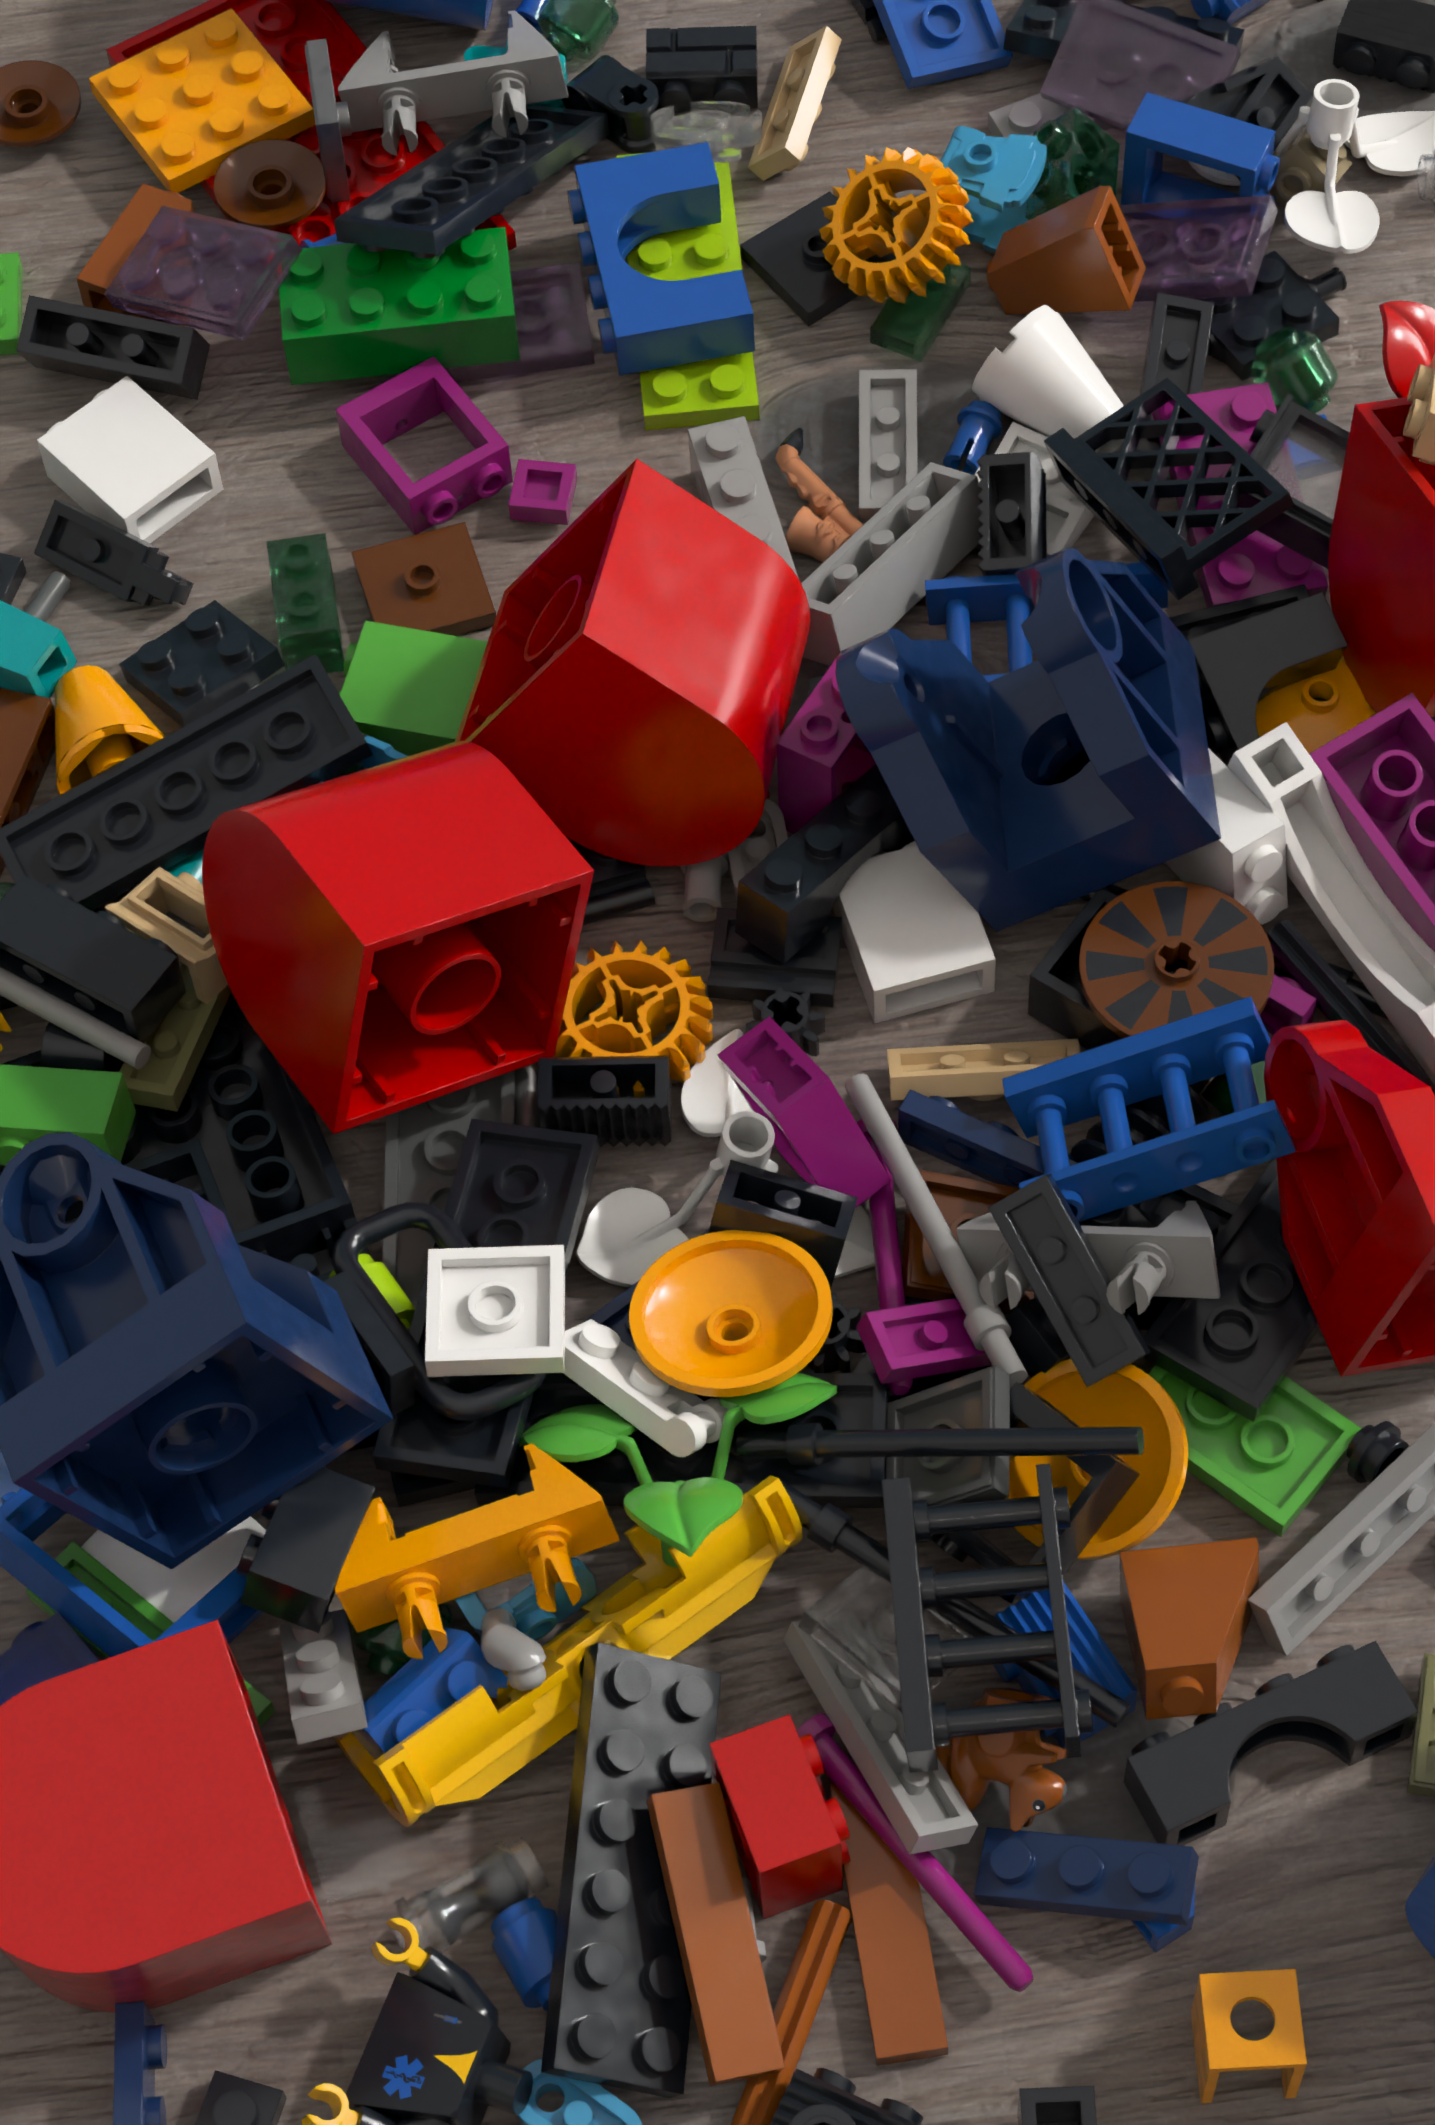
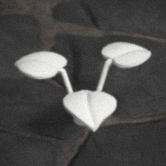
(1387, 141)
(635, 1225)

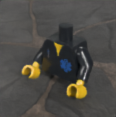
(430, 2052)

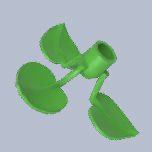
(684, 1510)

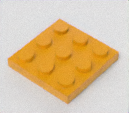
(201, 100)

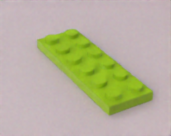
(709, 388)

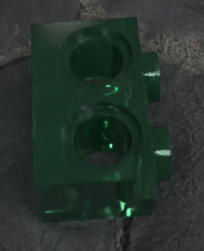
(1077, 161)
(306, 601)

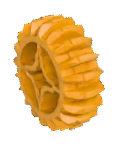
(924, 229)
(643, 992)

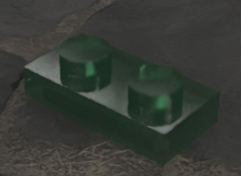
(917, 323)

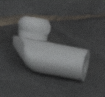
(512, 1650)

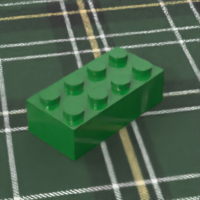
(387, 311)

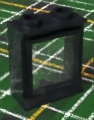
(1308, 461)

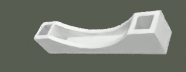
(1342, 889)

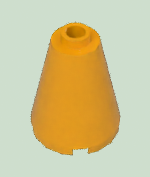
(95, 726)

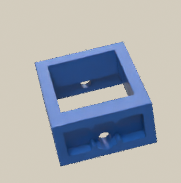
(1198, 137)

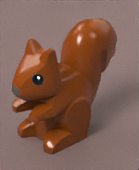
(1009, 1759)

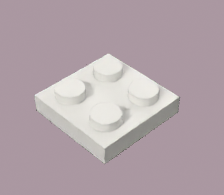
(495, 1311)

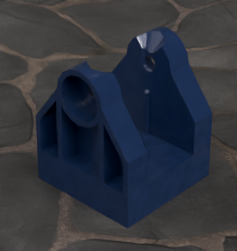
(981, 757)
(157, 1360)

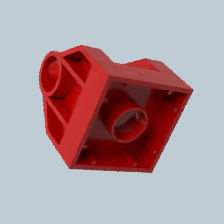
(1357, 1193)

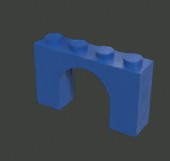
(647, 318)

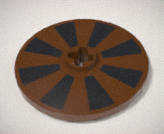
(1156, 926)

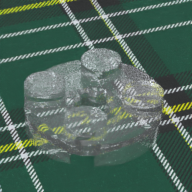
(720, 123)

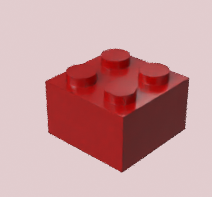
(778, 1815)

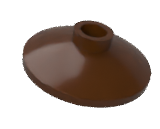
(36, 102)
(270, 184)

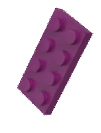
(1256, 562)

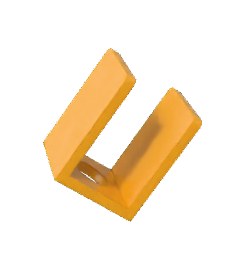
(1223, 2050)

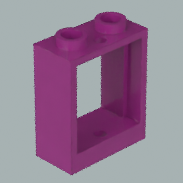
(403, 405)
(818, 755)
(806, 1111)

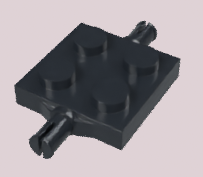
(1277, 302)

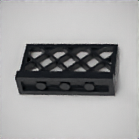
(1130, 507)

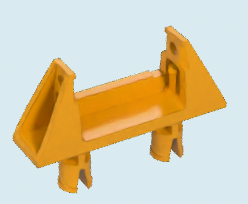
(472, 1551)

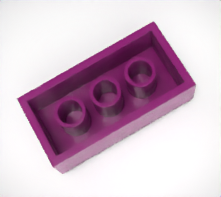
(1386, 798)

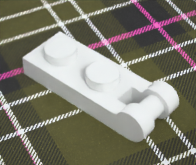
(626, 1385)

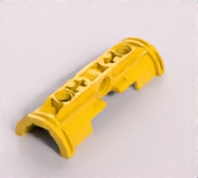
(646, 1611)

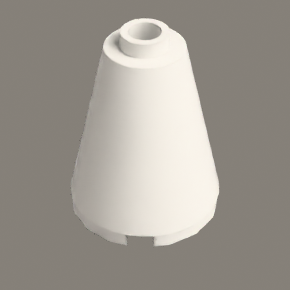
(1047, 380)

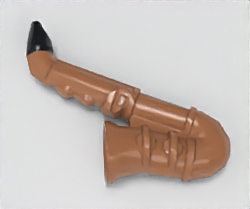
(807, 531)

